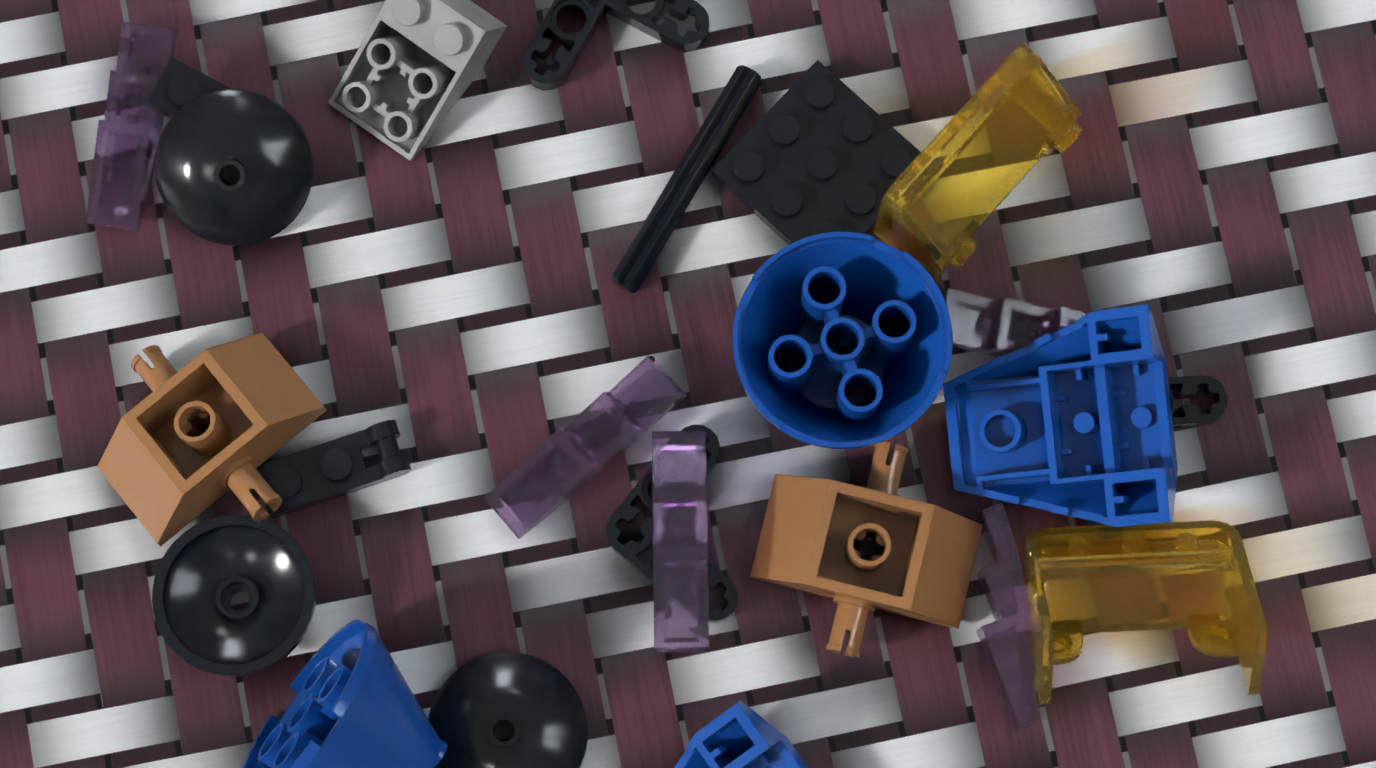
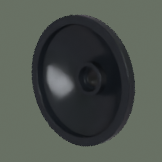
(243, 132)
(208, 569)
(515, 689)

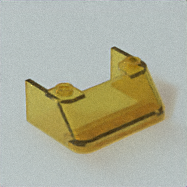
(977, 163)
(1139, 581)

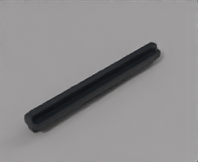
(686, 179)

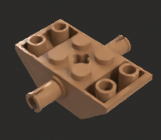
(176, 472)
(811, 549)

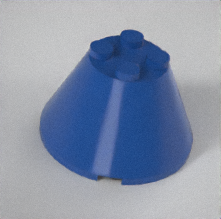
(842, 340)
(349, 712)

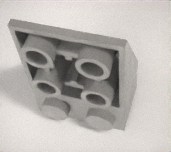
(415, 68)

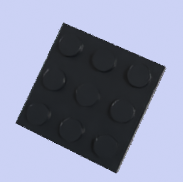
(816, 160)

